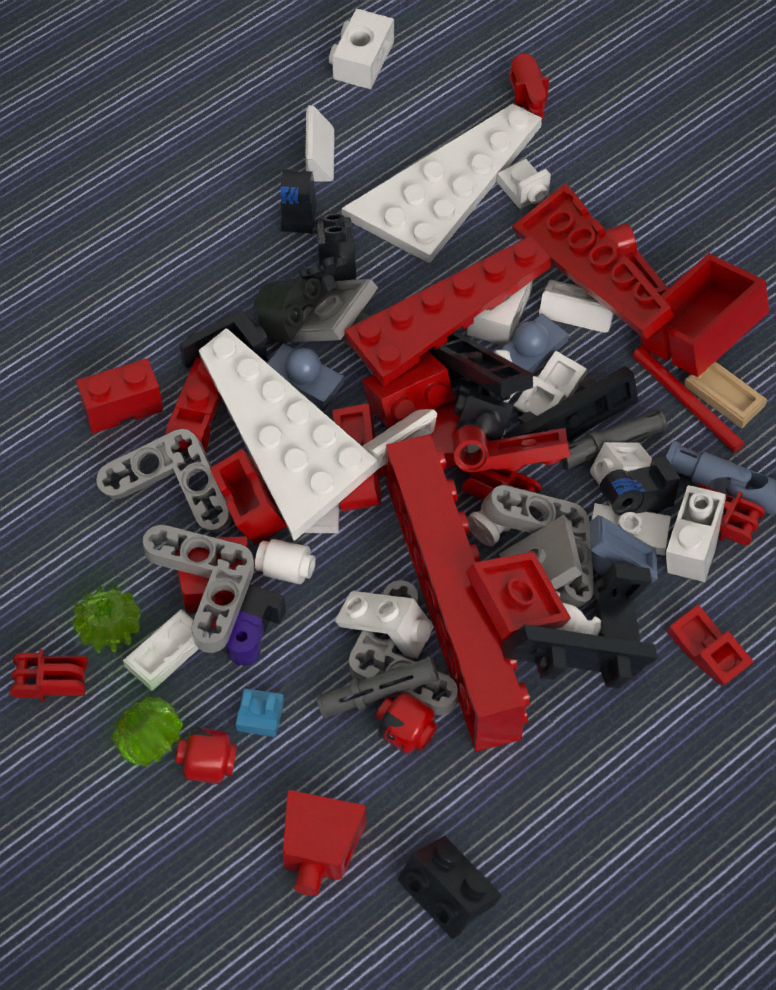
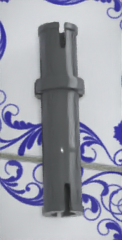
(627, 431)
(333, 703)

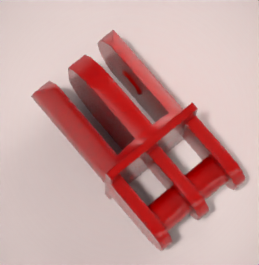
(528, 84)
(483, 482)
(731, 517)
(53, 676)

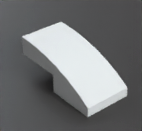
(554, 384)

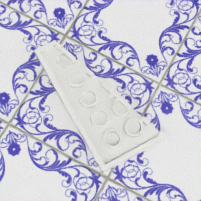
(438, 193)
(292, 442)

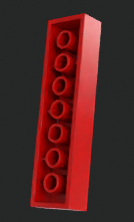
(440, 555)

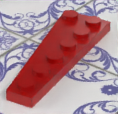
(594, 260)
(404, 332)

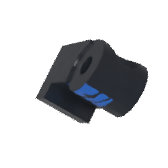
(297, 201)
(641, 488)

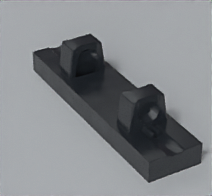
(494, 374)
(584, 409)
(557, 649)

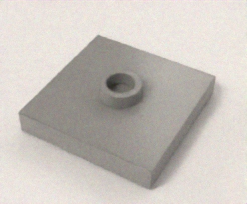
(335, 311)
(554, 549)

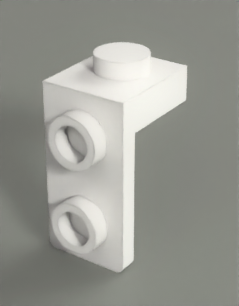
(387, 614)

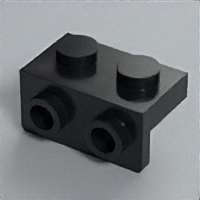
(447, 885)

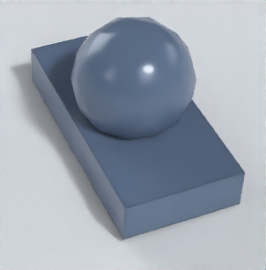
(535, 342)
(307, 374)
(615, 545)

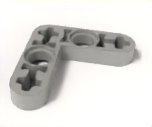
(169, 464)
(551, 509)
(219, 576)
(384, 653)

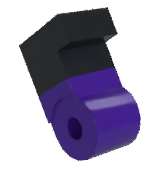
(252, 621)

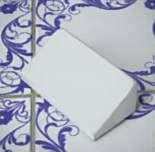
(319, 145)
(574, 306)
(414, 425)

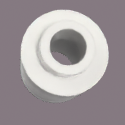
(285, 561)

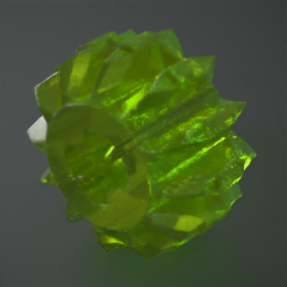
(92, 616)
(147, 731)

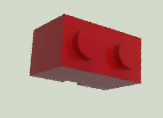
(419, 388)
(119, 395)
(247, 497)

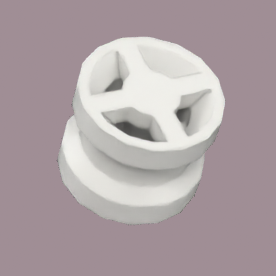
(484, 529)

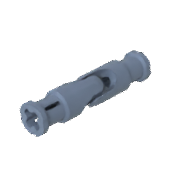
(714, 471)

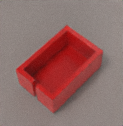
(711, 312)

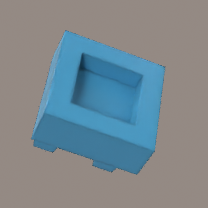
(259, 712)

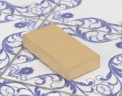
(726, 394)

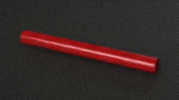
(688, 399)

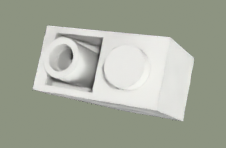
(695, 533)

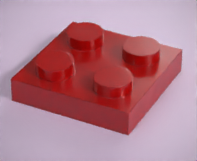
(517, 593)

